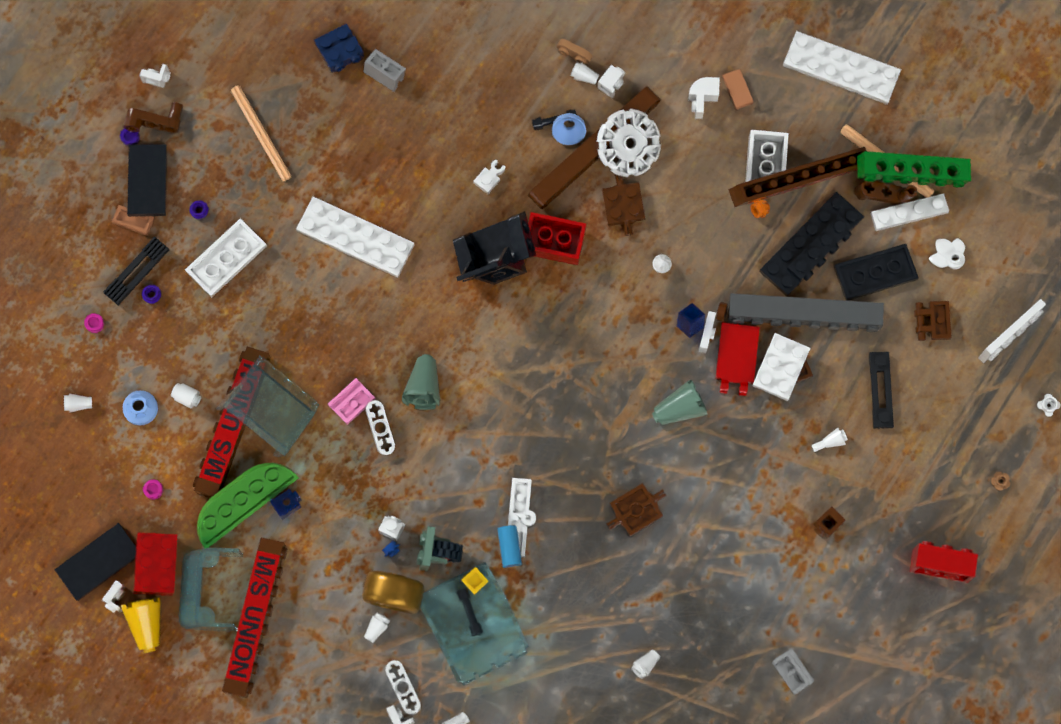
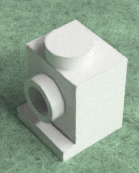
(611, 80)
(391, 527)

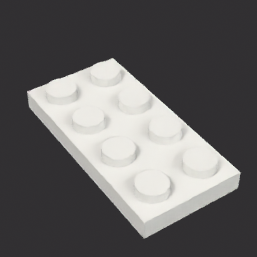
(226, 257)
(1014, 330)

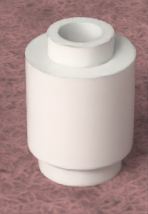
(186, 395)

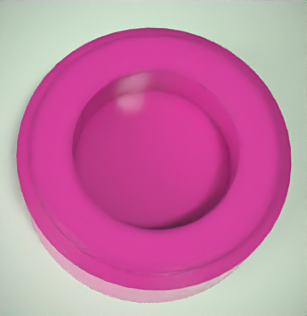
(94, 323)
(153, 489)

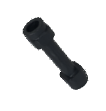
(538, 123)
(475, 627)

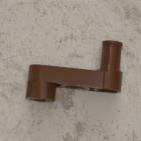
(136, 118)
(896, 194)

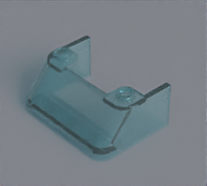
(190, 613)

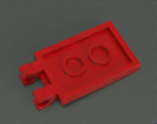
(737, 356)

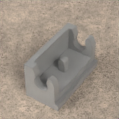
(384, 70)
(792, 671)

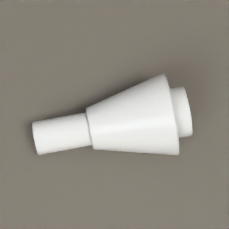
(834, 439)

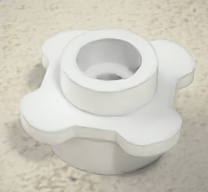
(1048, 399)

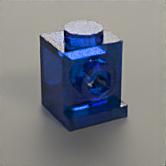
(286, 510)

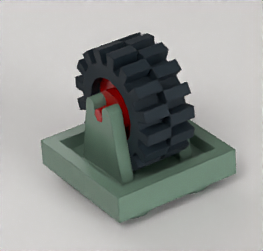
(437, 550)

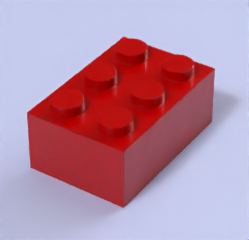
(557, 238)
(944, 562)
(155, 564)

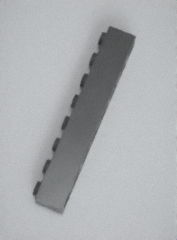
(805, 311)

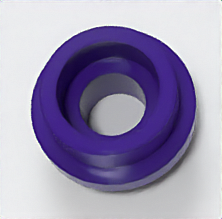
(199, 204)
(148, 289)

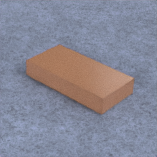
(737, 89)
(139, 224)

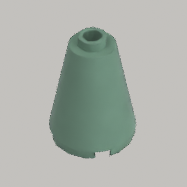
(423, 385)
(680, 405)

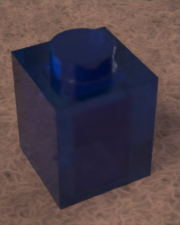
(690, 320)

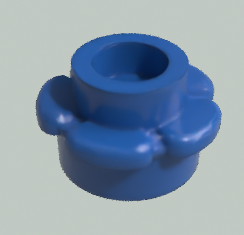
(391, 549)

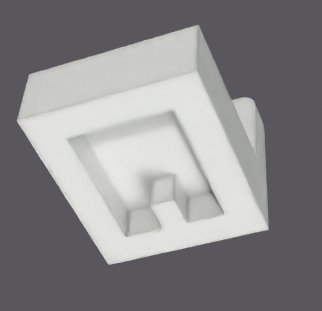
(154, 77)
(115, 593)
(396, 716)

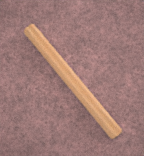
(261, 133)
(861, 141)

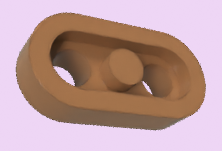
(570, 49)

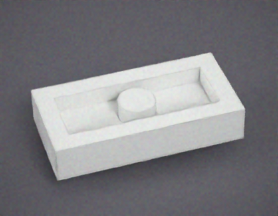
(708, 332)

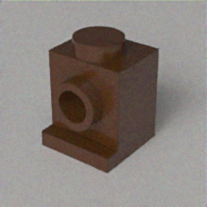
(833, 518)

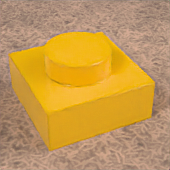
(474, 580)

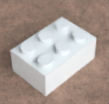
(766, 153)

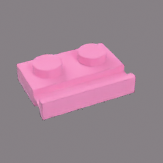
(351, 401)

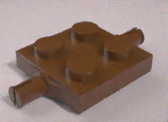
(623, 204)
(636, 509)

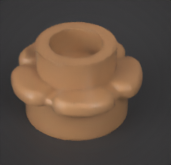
(1000, 486)

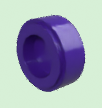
(129, 138)

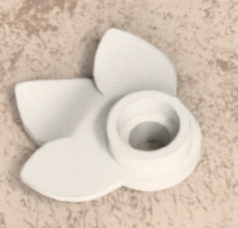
(947, 251)

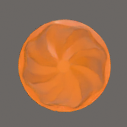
(760, 208)

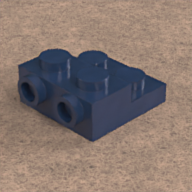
(339, 48)

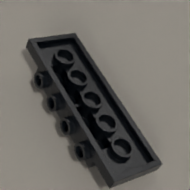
(812, 244)

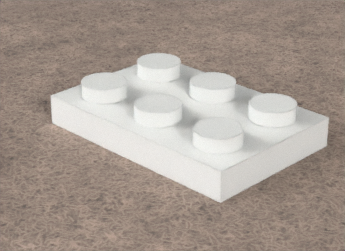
(781, 367)

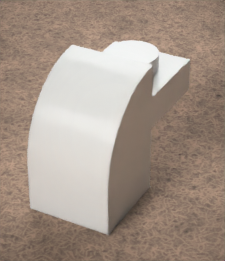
(703, 90)

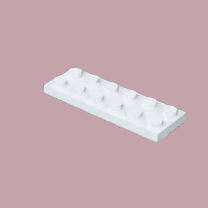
(841, 67)
(355, 237)

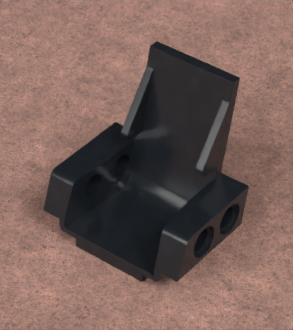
(495, 251)

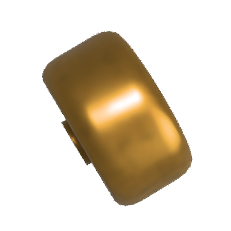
(393, 592)

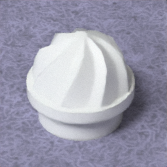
(662, 263)

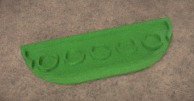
(241, 500)

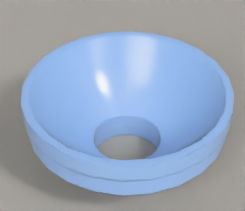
(568, 135)
(143, 416)

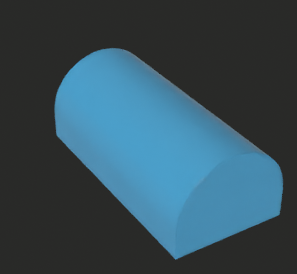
(509, 546)

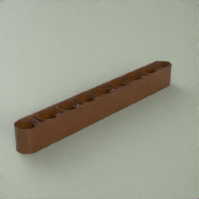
(584, 155)

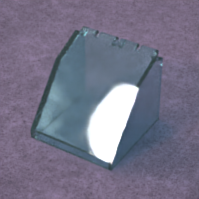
(270, 405)
(450, 627)

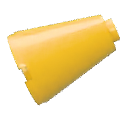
(144, 622)

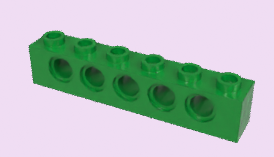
(959, 168)

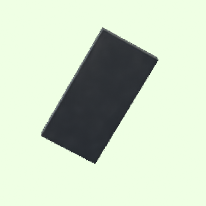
(147, 180)
(876, 272)
(97, 562)

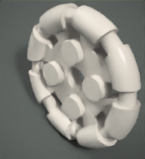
(618, 143)

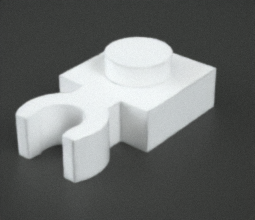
(488, 178)

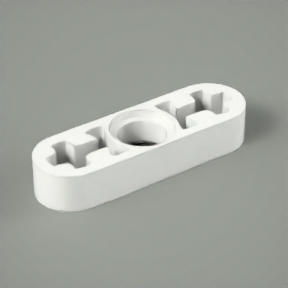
(370, 415)
(414, 698)

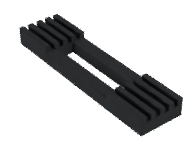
(155, 251)
(881, 416)

